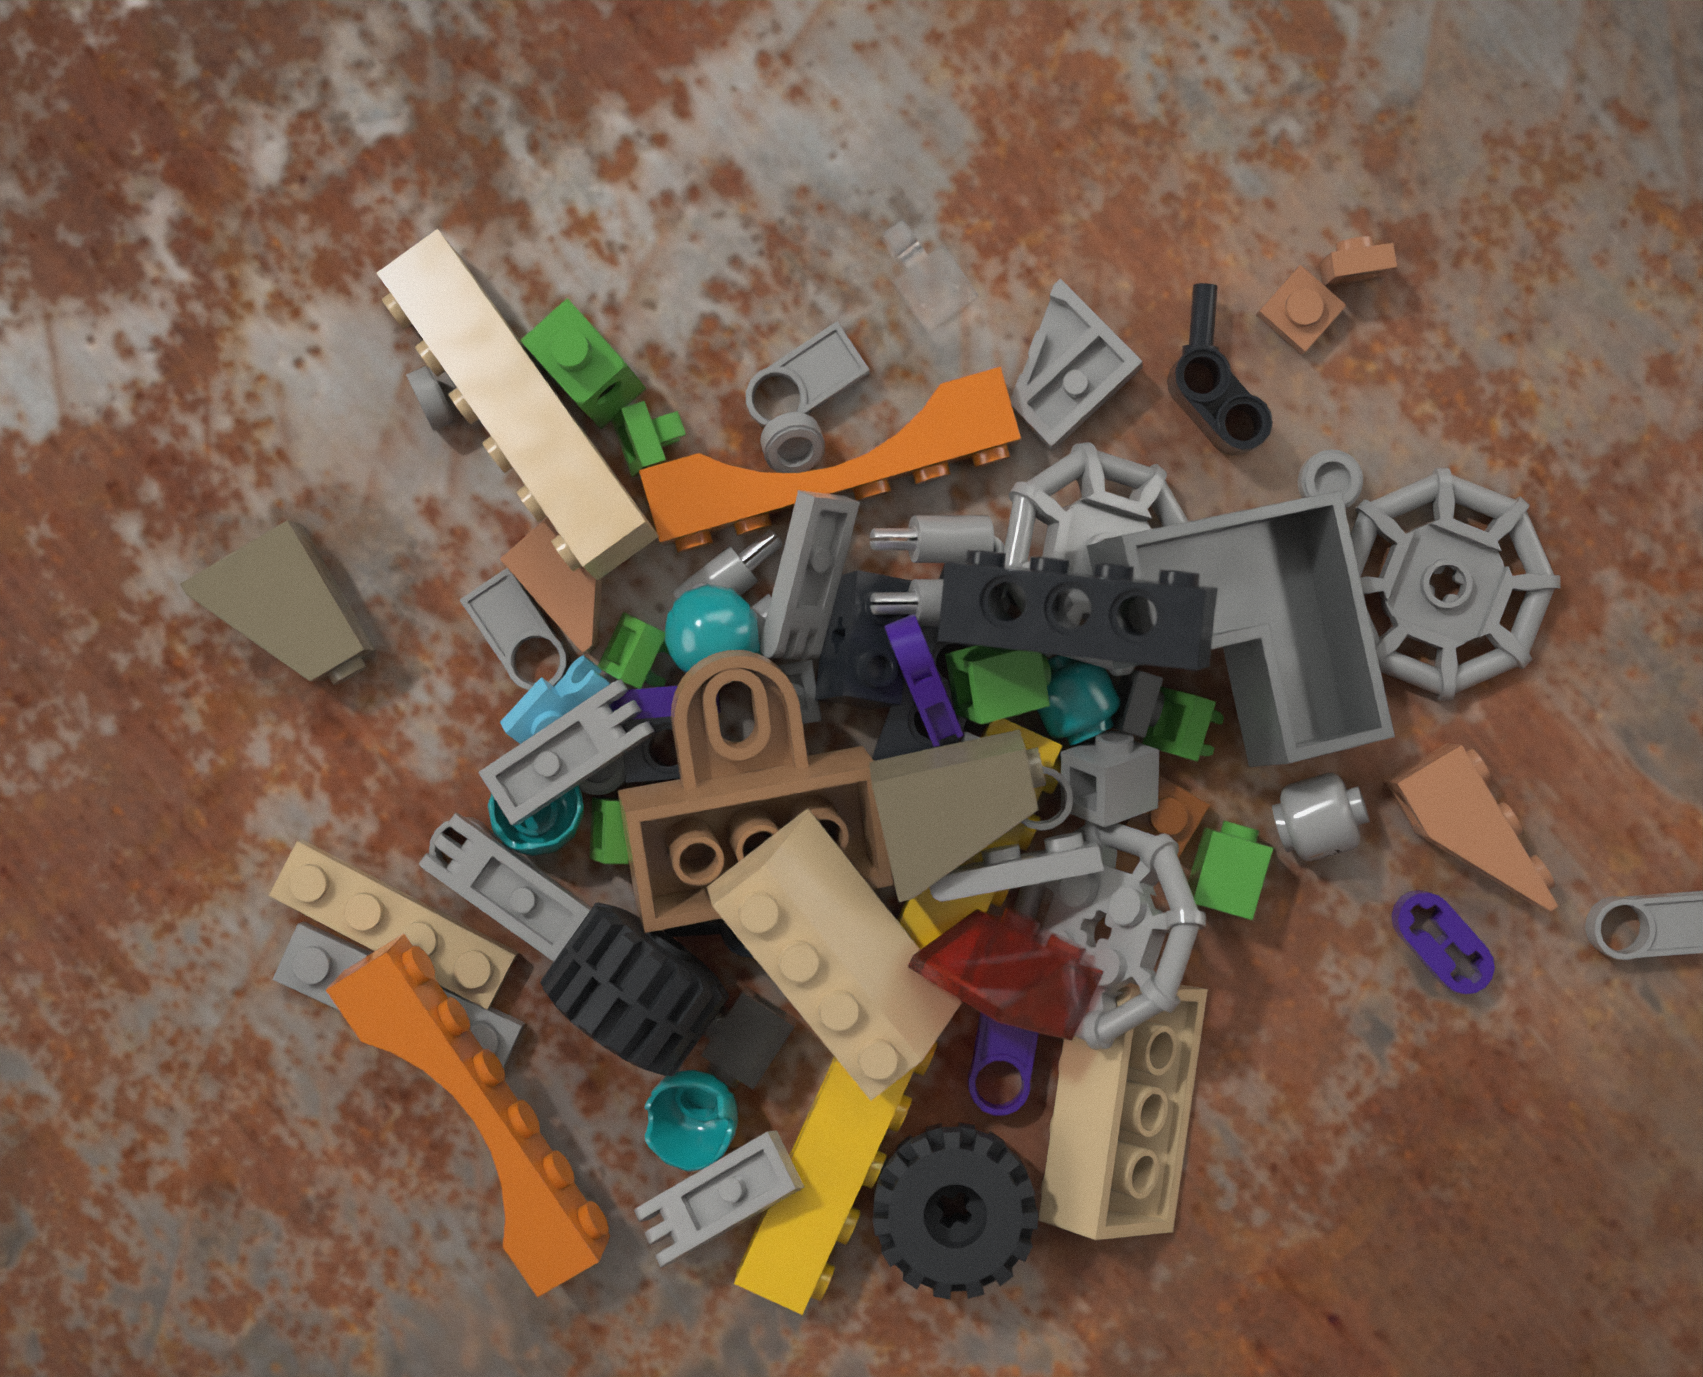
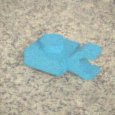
(548, 703)

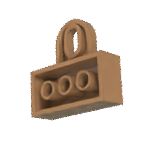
(740, 794)

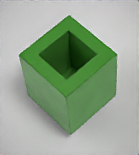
(997, 682)
(1230, 869)

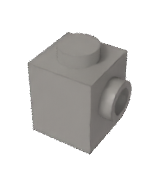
(1111, 778)

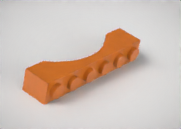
(958, 423)
(403, 1010)

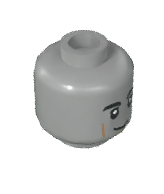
(1320, 817)

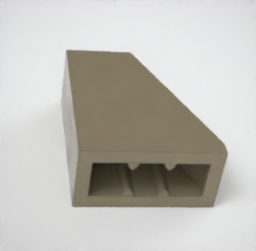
(286, 604)
(952, 804)

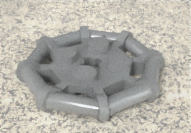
(1086, 521)
(1477, 569)
(1135, 926)

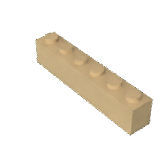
(517, 406)

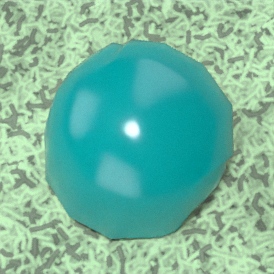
(707, 623)
(543, 831)
(690, 1120)

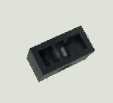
(857, 656)

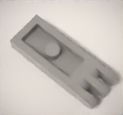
(808, 576)
(564, 754)
(1008, 868)
(507, 888)
(721, 1196)

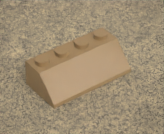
(834, 952)
(1123, 1125)

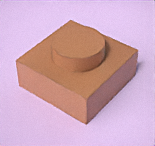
(1357, 261)
(1301, 309)

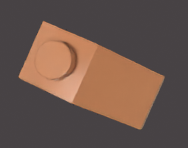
(565, 595)

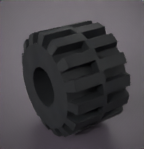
(634, 990)
(960, 1250)

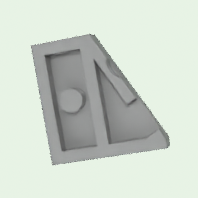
(1070, 368)

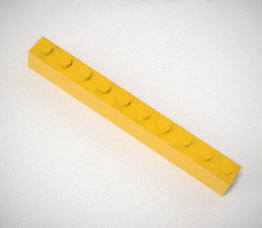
(845, 1128)

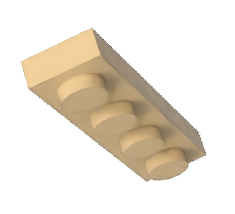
(379, 913)

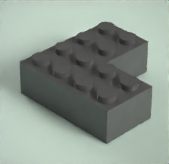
(1285, 618)

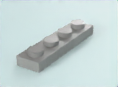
(319, 957)

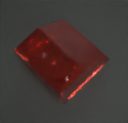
(1012, 972)

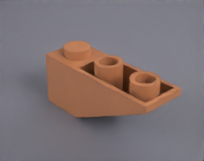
(1455, 811)

